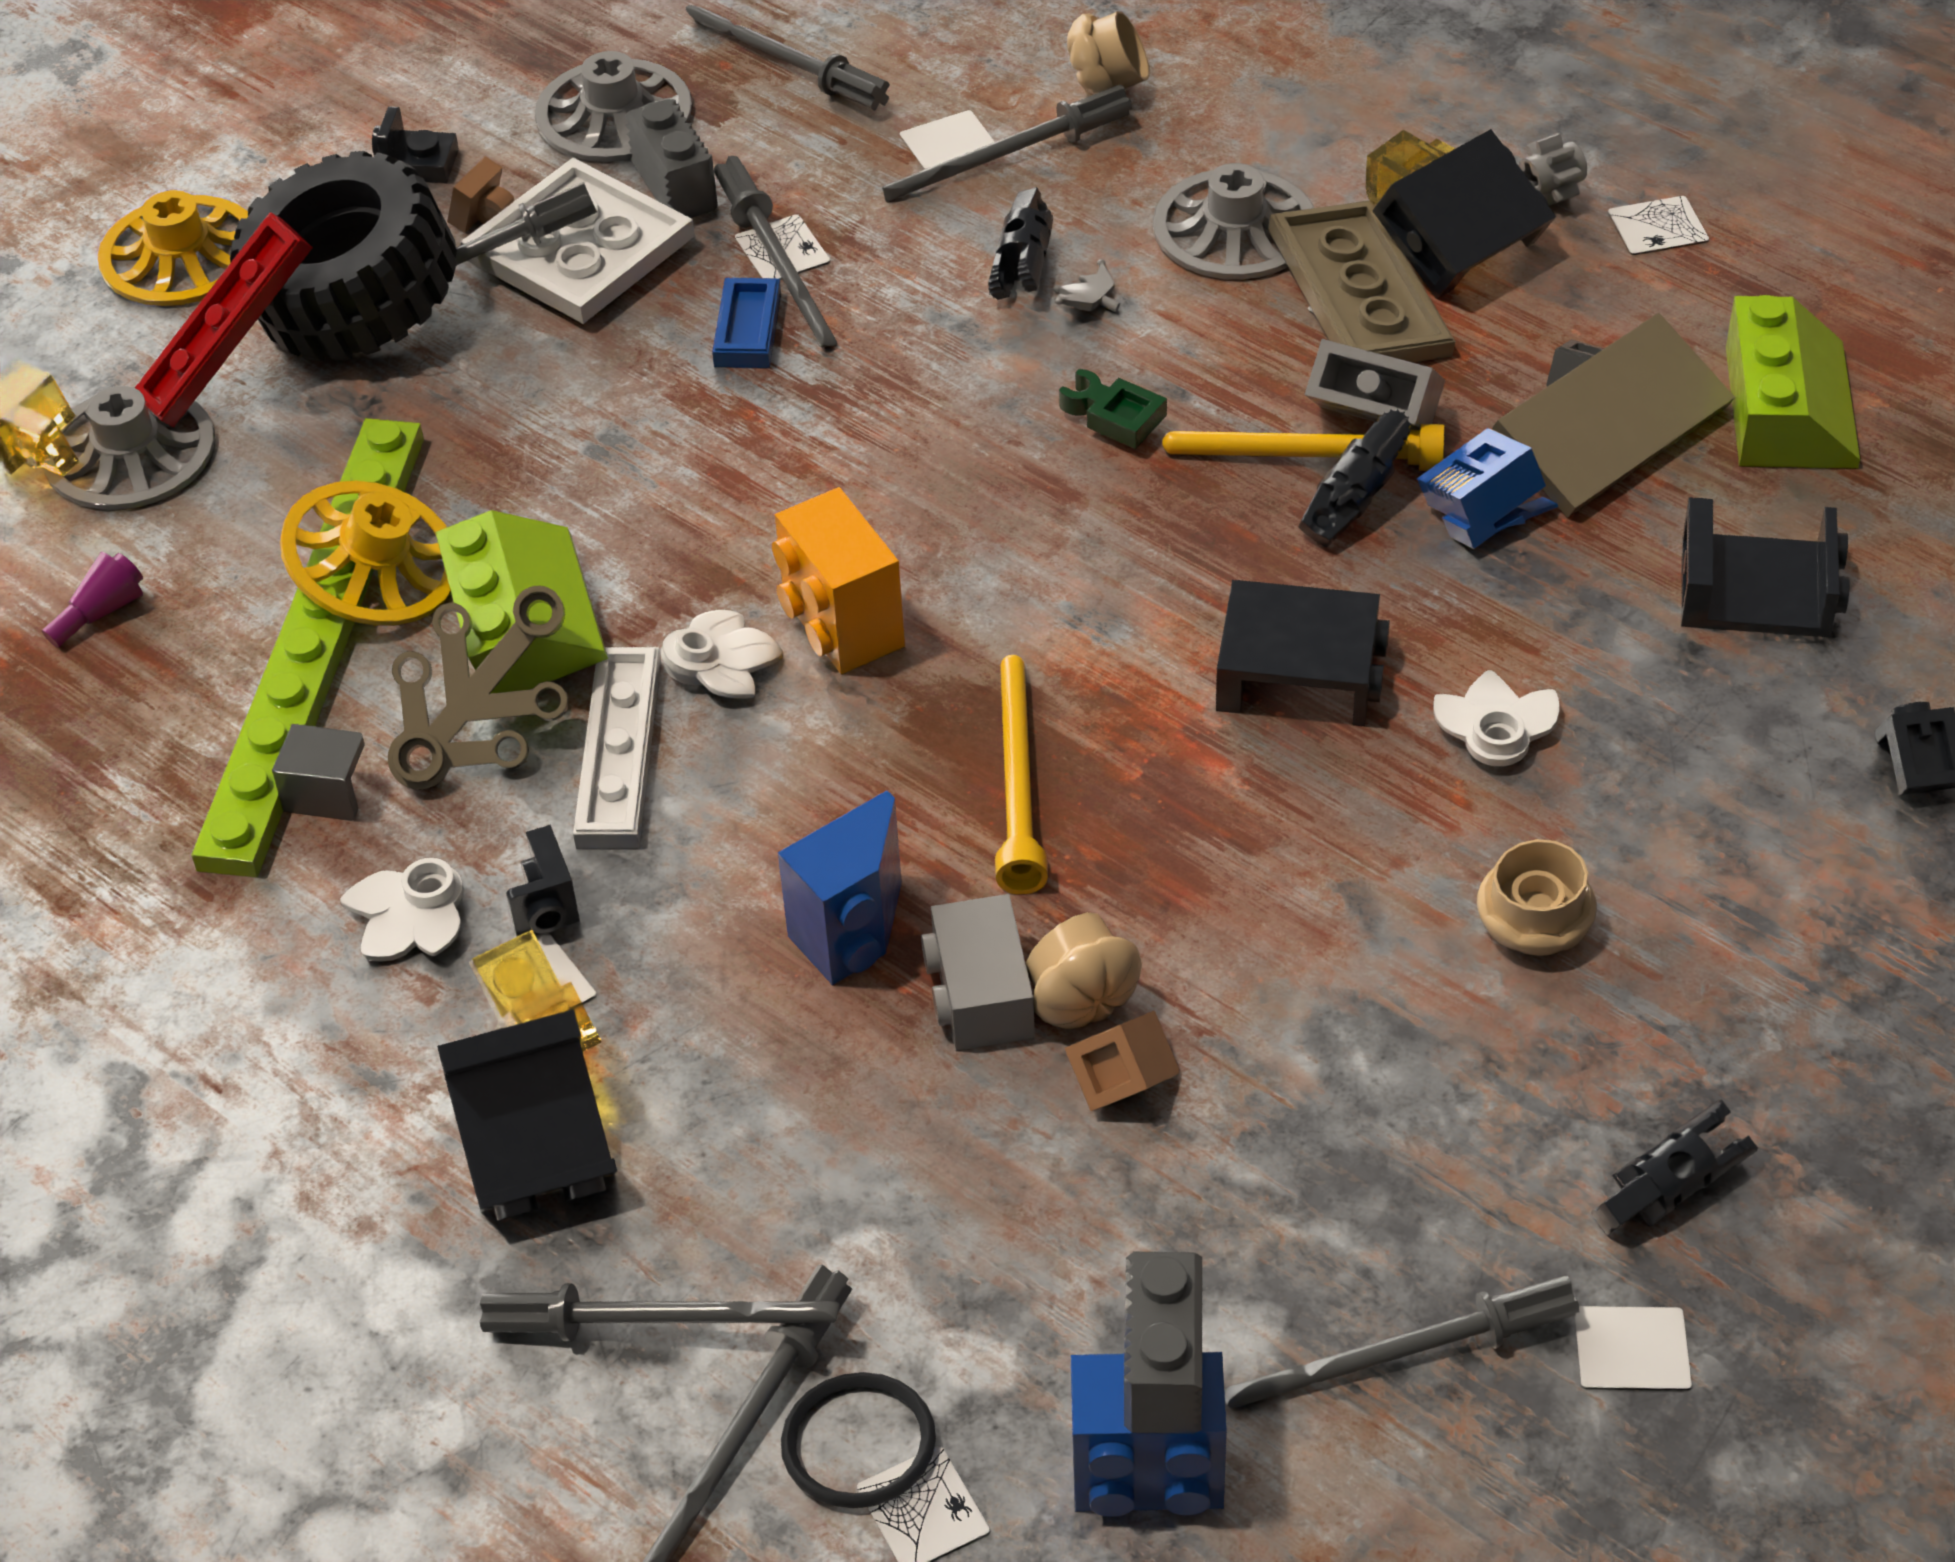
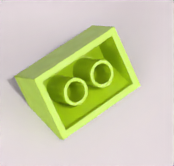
(1788, 387)
(491, 564)

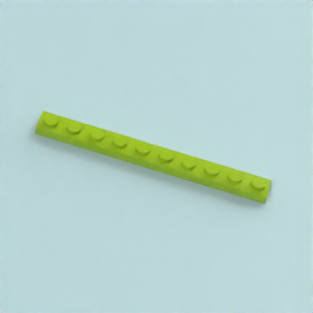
(296, 675)

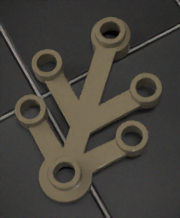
(469, 696)

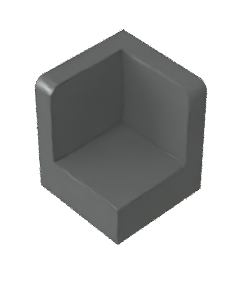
(317, 771)

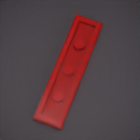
(222, 319)

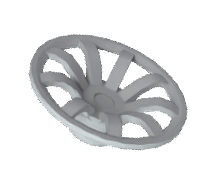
(606, 90)
(1232, 205)
(123, 430)

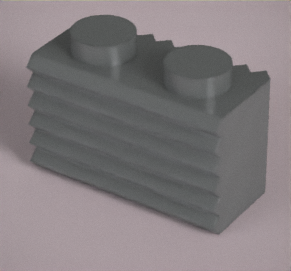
(672, 158)
(1163, 1342)

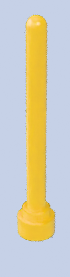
(1421, 448)
(1020, 860)

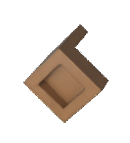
(1122, 1060)

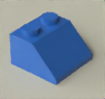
(844, 889)

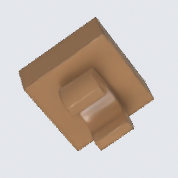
(478, 196)

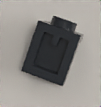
(424, 150)
(1920, 746)
(549, 894)

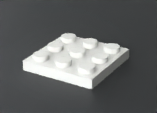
(590, 259)

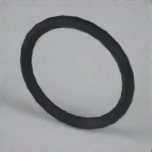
(861, 1499)

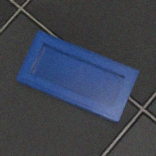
(747, 323)

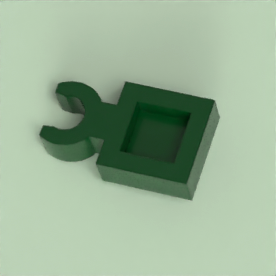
(1117, 411)

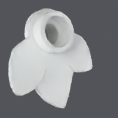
(719, 653)
(1496, 720)
(408, 909)

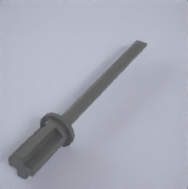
(834, 74)
(1071, 120)
(752, 209)
(537, 220)
(562, 1312)
(1496, 1317)
(791, 1344)

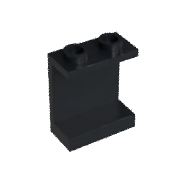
(1462, 211)
(1761, 580)
(1301, 641)
(527, 1114)

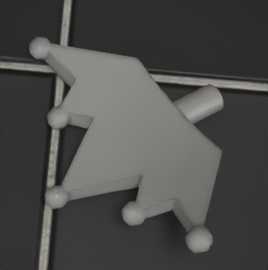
(1090, 293)

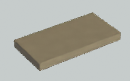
(1360, 282)
(1616, 413)

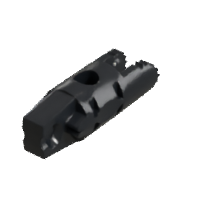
(1021, 245)
(1355, 478)
(1671, 1172)

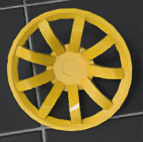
(168, 231)
(374, 539)

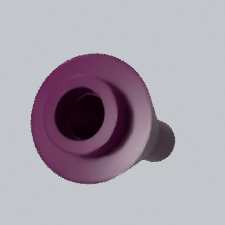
(105, 588)

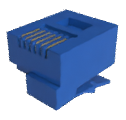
(1484, 487)

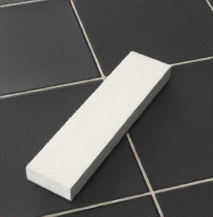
(617, 749)

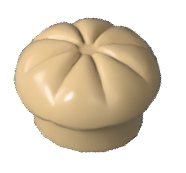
(1106, 52)
(1537, 898)
(1082, 972)

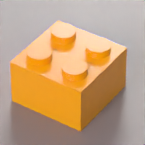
(839, 580)

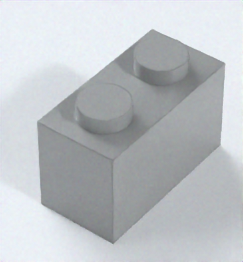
(1372, 384)
(981, 972)

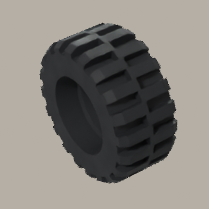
(373, 261)

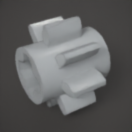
(1555, 168)

